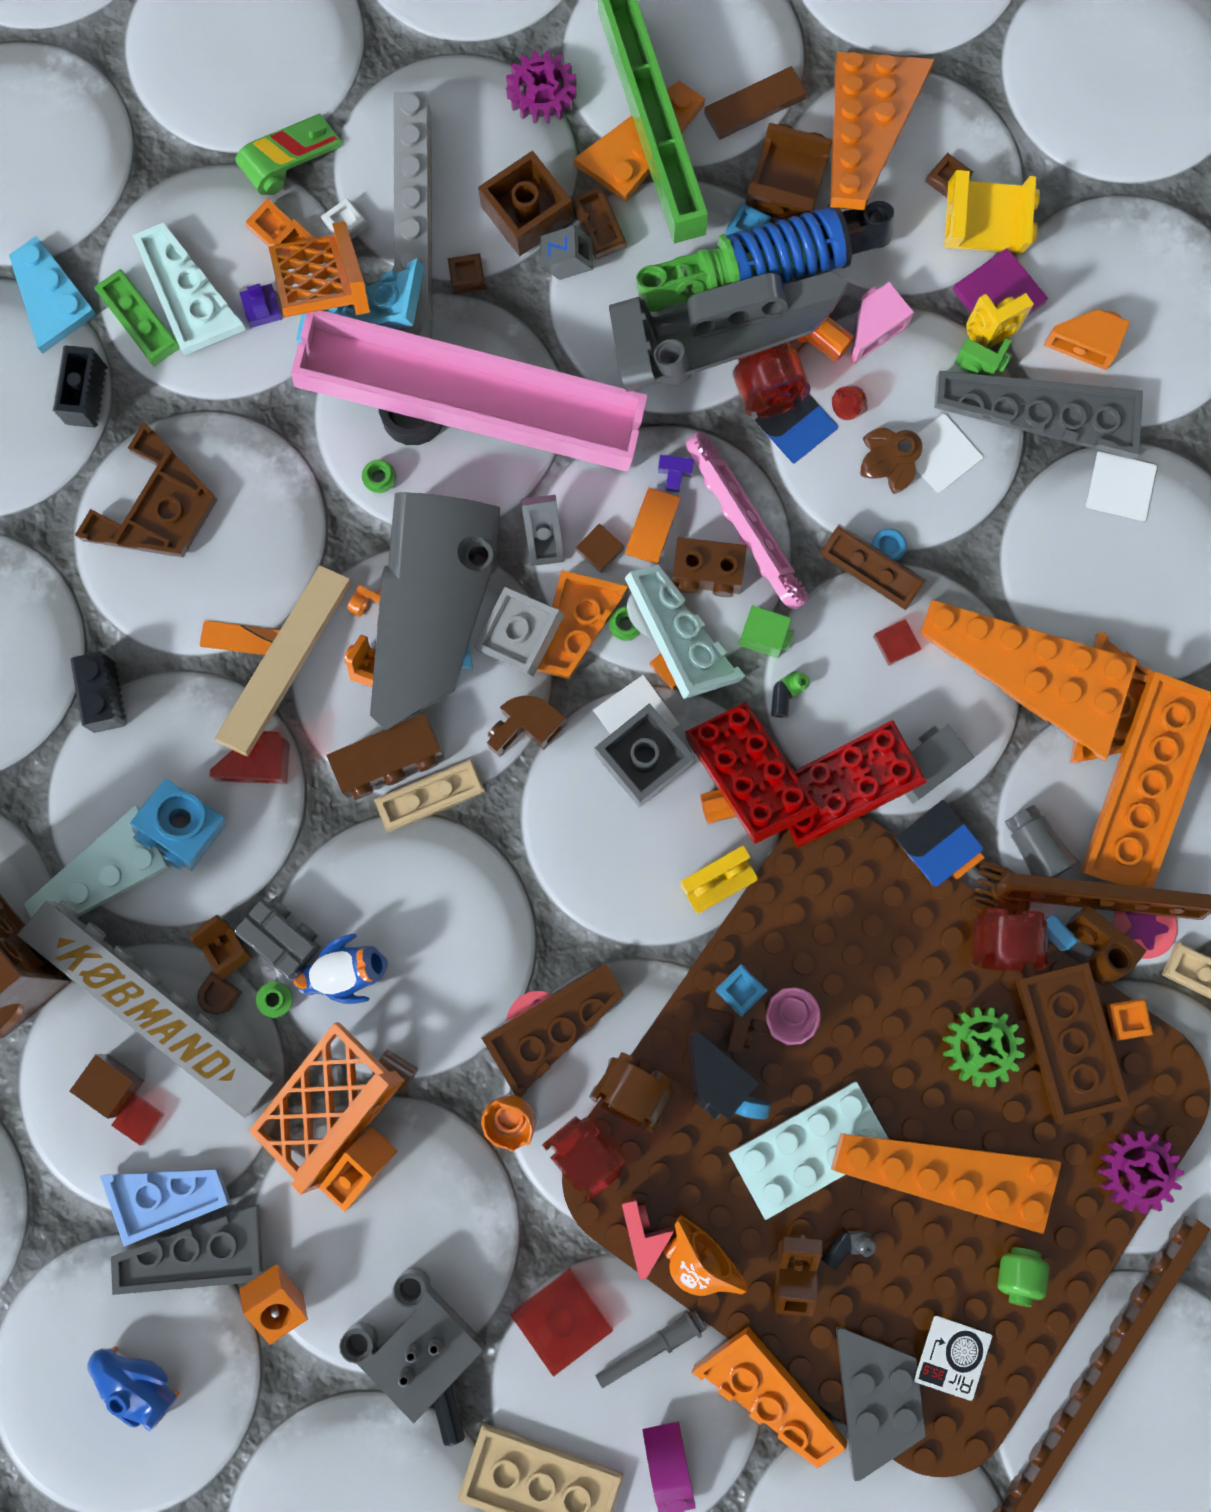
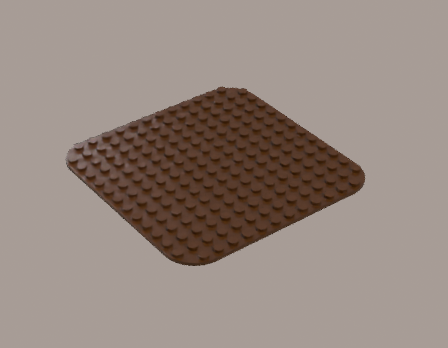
(889, 976)

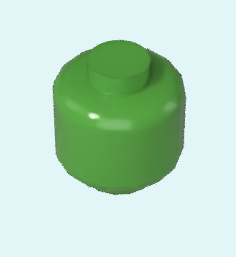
(1023, 1276)

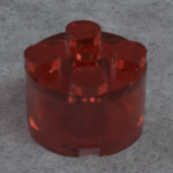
(771, 380)
(1010, 940)
(584, 1158)

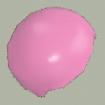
(793, 1016)

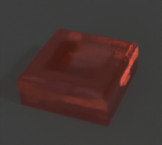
(897, 642)
(137, 1119)

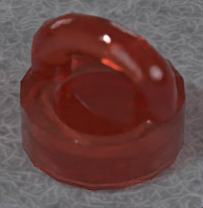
(849, 402)

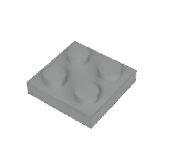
(519, 631)

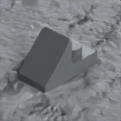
(543, 530)

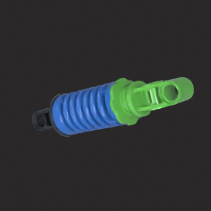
(778, 248)

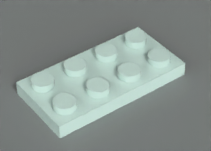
(799, 1152)

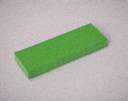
(137, 317)

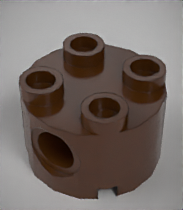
(633, 1092)

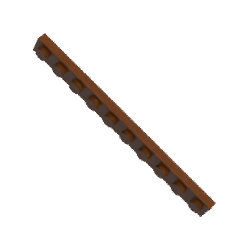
(1106, 1364)

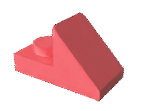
(645, 1246)

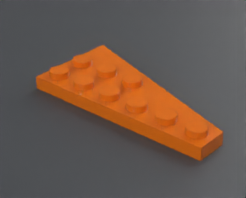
(869, 115)
(1049, 675)

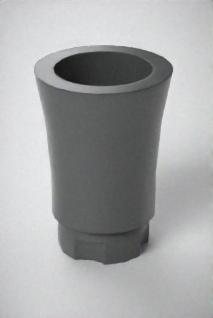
(1039, 844)

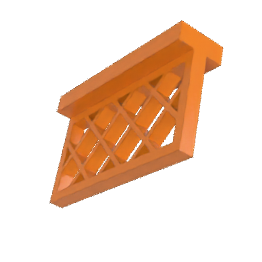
(342, 267)
(349, 1126)

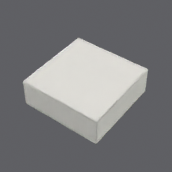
(345, 212)

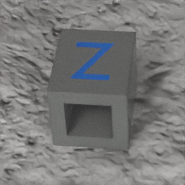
(566, 252)

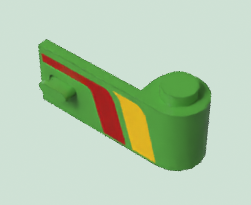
(270, 156)

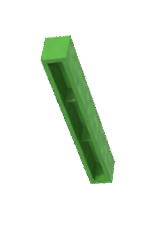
(654, 119)

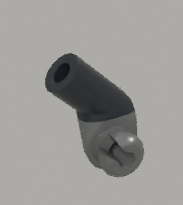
(849, 1244)

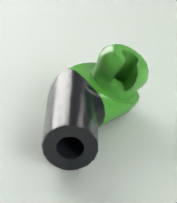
(786, 689)

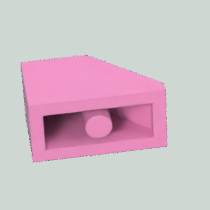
(879, 319)

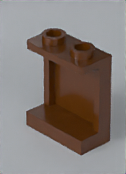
(788, 172)

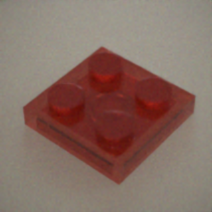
(561, 1321)

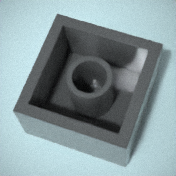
(644, 755)

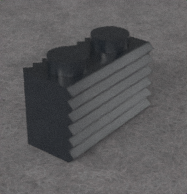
(79, 386)
(98, 692)

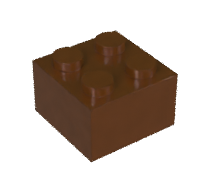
(525, 203)

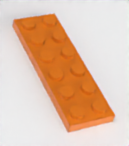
(1149, 783)

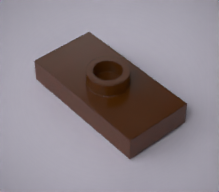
(598, 221)

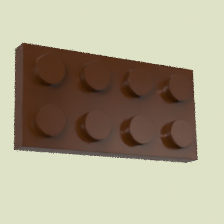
(1072, 1043)

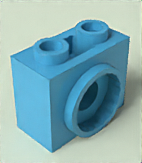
(180, 845)

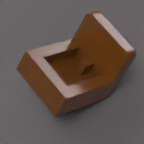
(220, 946)

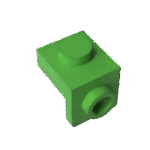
(982, 361)

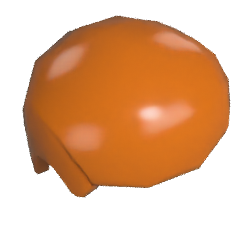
(509, 1122)

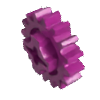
(541, 86)
(1135, 1185)

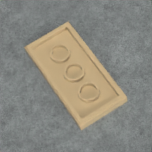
(528, 1476)

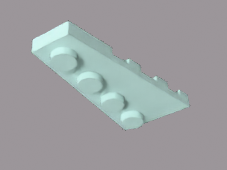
(102, 870)

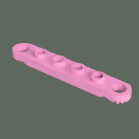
(751, 528)

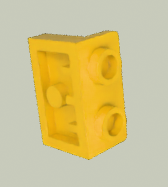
(993, 324)
(719, 880)

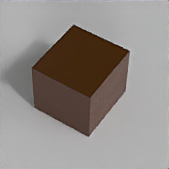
(106, 1085)

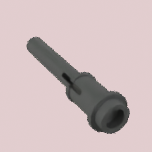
(668, 1339)

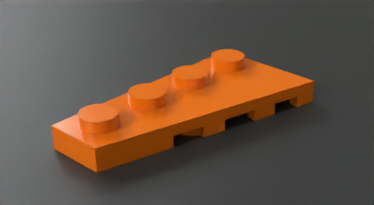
(618, 157)
(760, 1383)

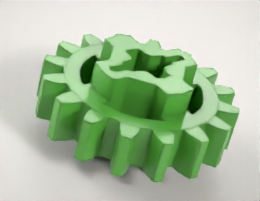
(974, 1060)

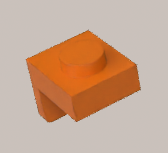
(360, 661)

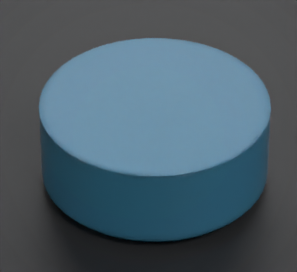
(890, 542)
(754, 1108)

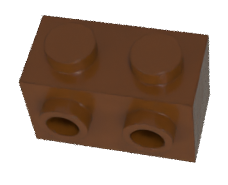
(709, 566)

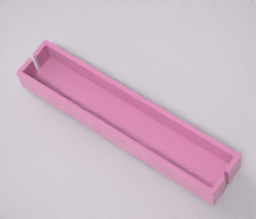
(468, 389)

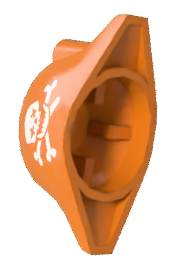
(700, 1263)

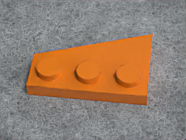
(587, 609)

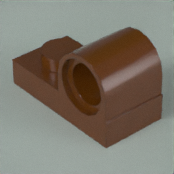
(1107, 943)

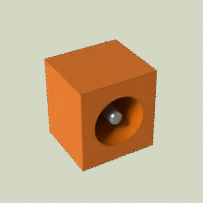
(273, 1304)

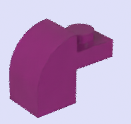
(668, 1468)

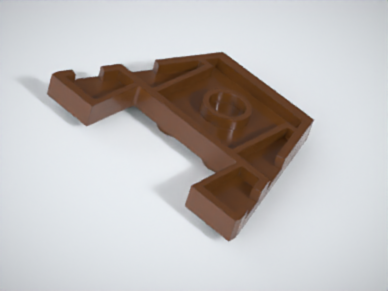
(165, 512)

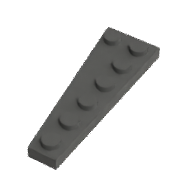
(1068, 412)

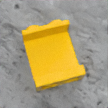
(990, 215)

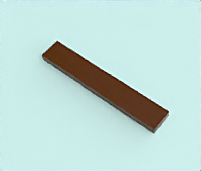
(1104, 896)

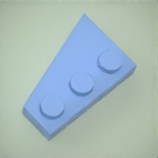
(161, 1200)

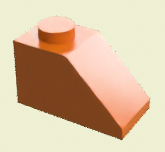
(1090, 337)
(357, 1168)

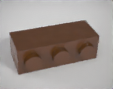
(385, 757)

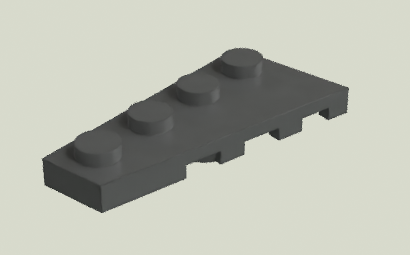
(201, 1256)

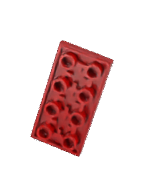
(751, 773)
(856, 781)

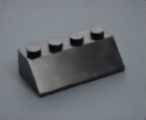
(716, 1078)

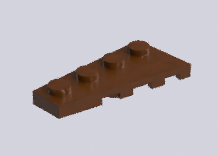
(543, 1032)

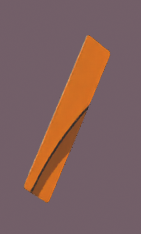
(237, 637)

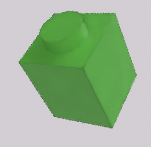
(766, 632)

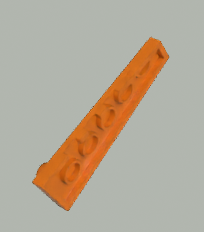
(977, 1181)

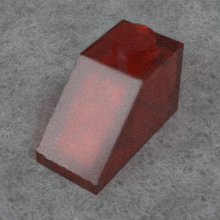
(264, 765)

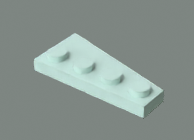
(189, 300)
(687, 649)

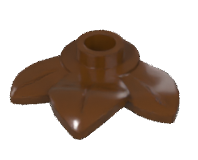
(887, 459)

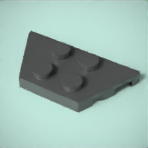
(879, 1401)

